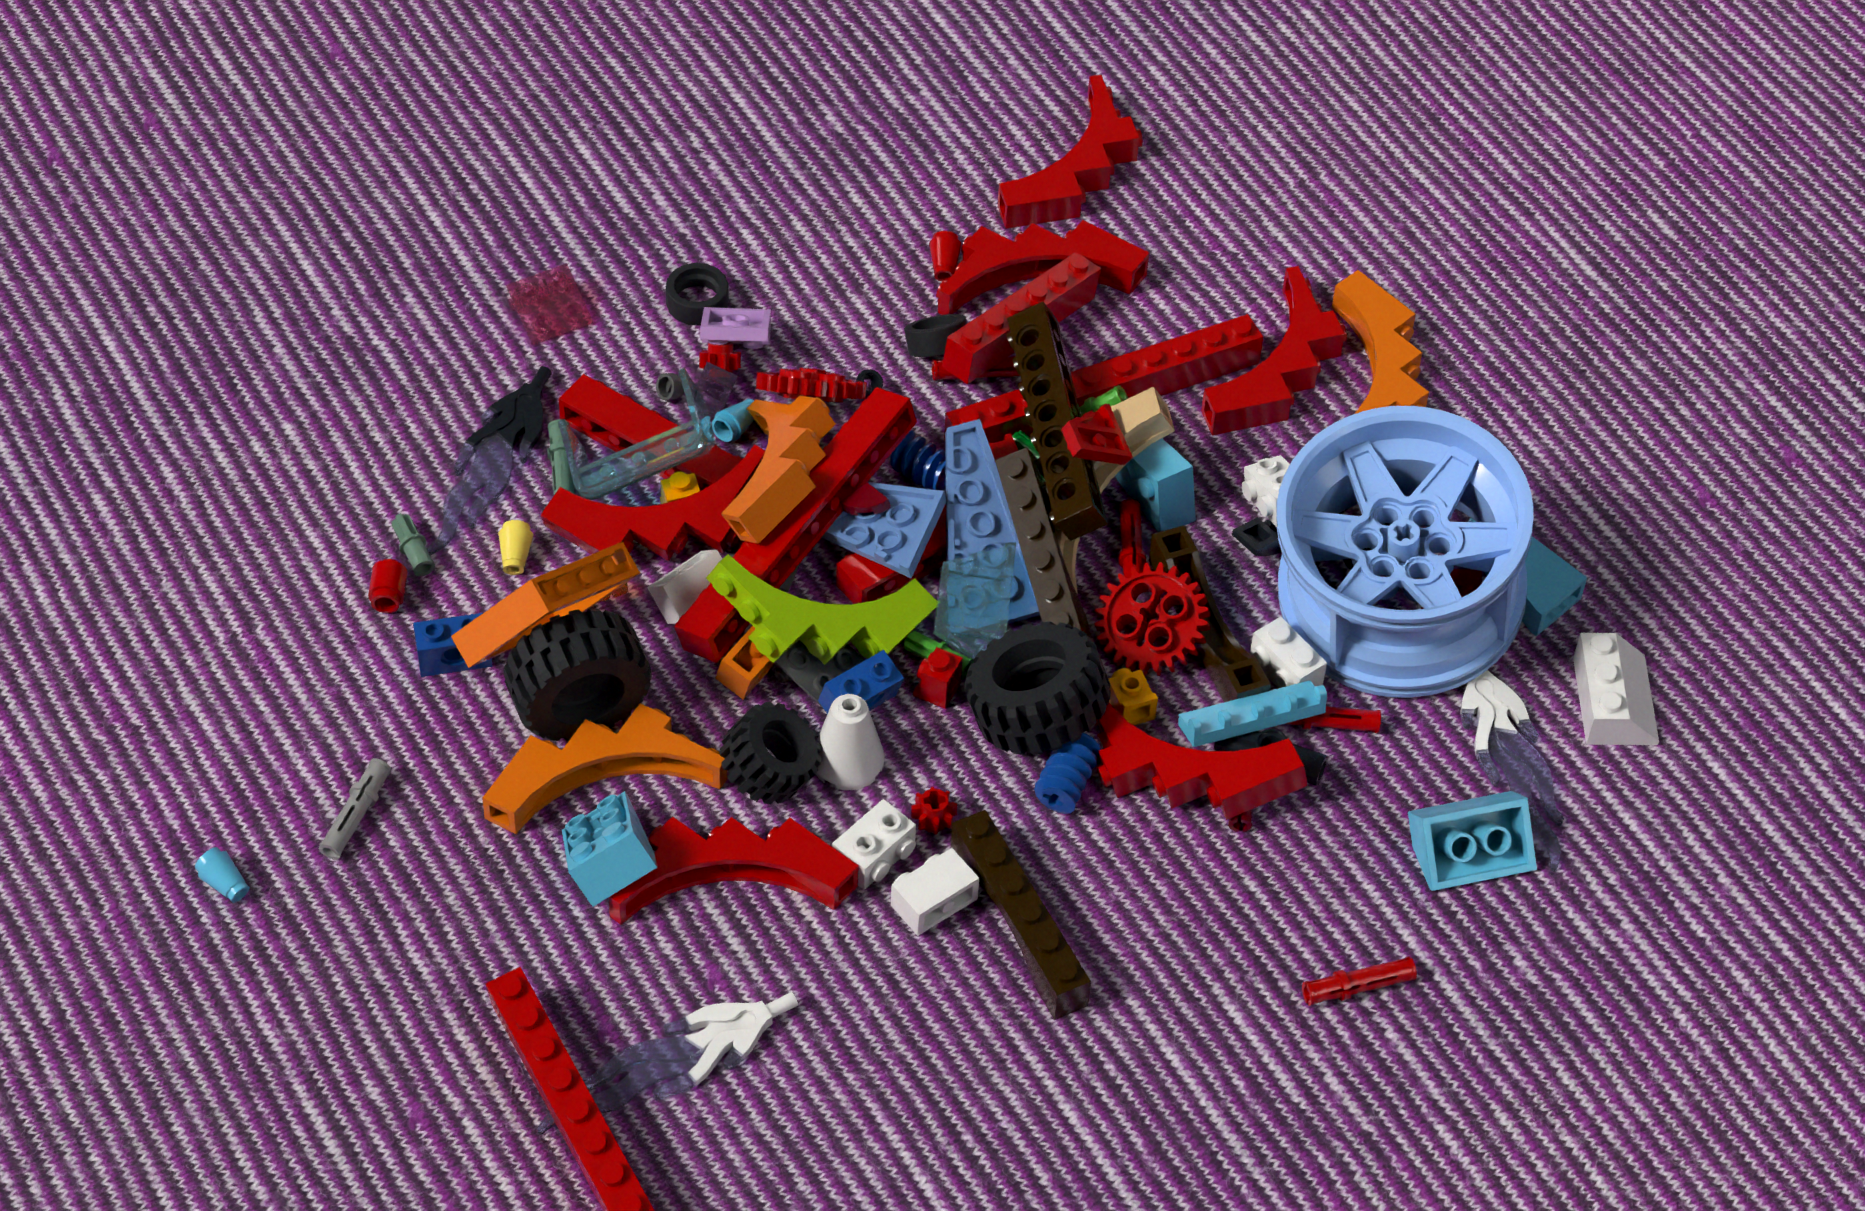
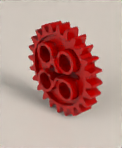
(811, 383)
(1181, 628)

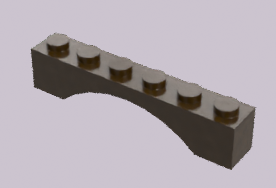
(1038, 541)
(1227, 662)
(1050, 959)

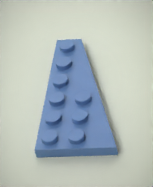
(979, 511)
(896, 535)

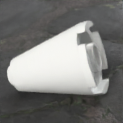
(849, 745)

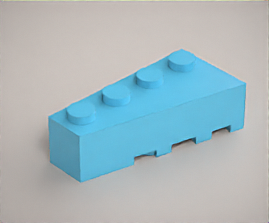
(1162, 485)

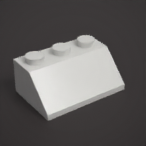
(1614, 691)

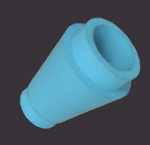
(732, 421)
(220, 872)

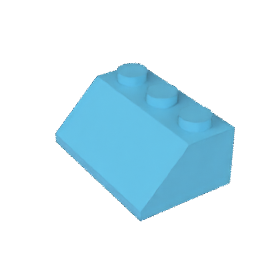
(1473, 840)

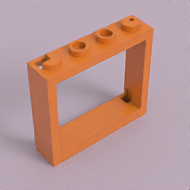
(551, 594)

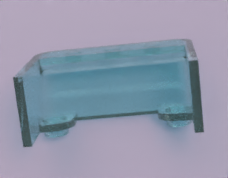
(644, 458)

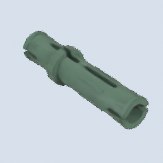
(557, 456)

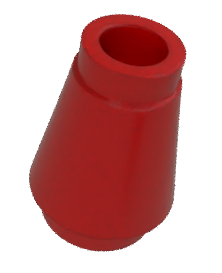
(944, 253)

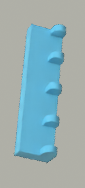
(1253, 713)

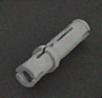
(362, 796)

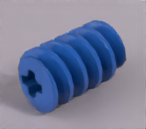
(920, 462)
(1067, 774)

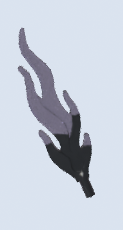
(494, 447)

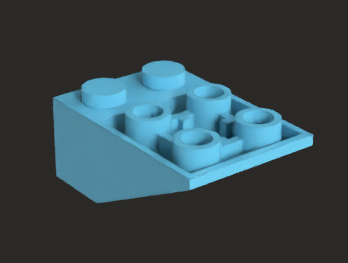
(607, 848)

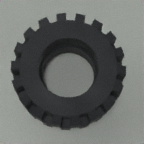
(788, 740)

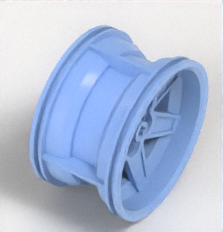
(1408, 472)

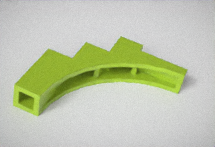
(821, 627)

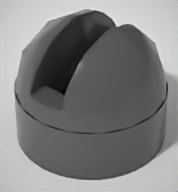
(669, 386)

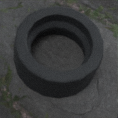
(695, 275)
(929, 335)

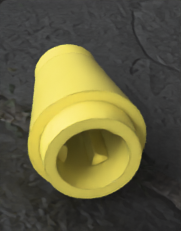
(515, 544)

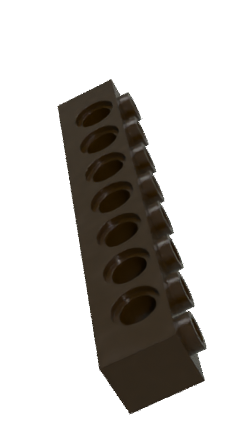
(1051, 403)

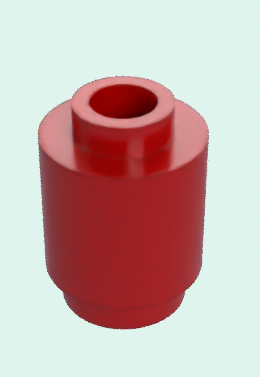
(387, 585)

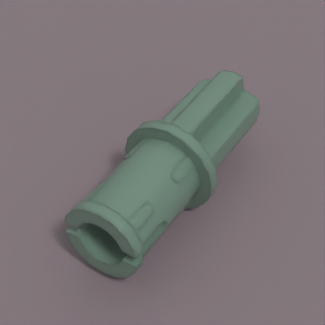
(412, 545)

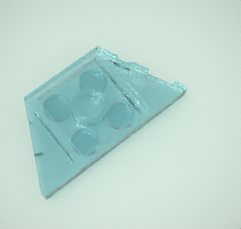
(975, 599)

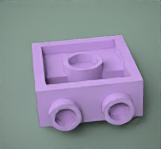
(736, 326)

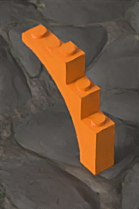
(1384, 330)
(783, 473)
(594, 753)

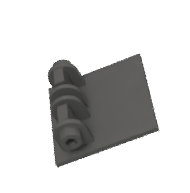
(809, 671)

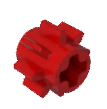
(721, 356)
(933, 810)

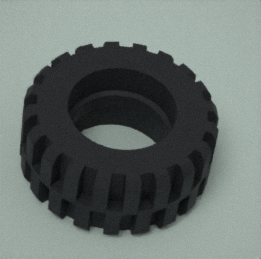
(577, 671)
(1037, 688)

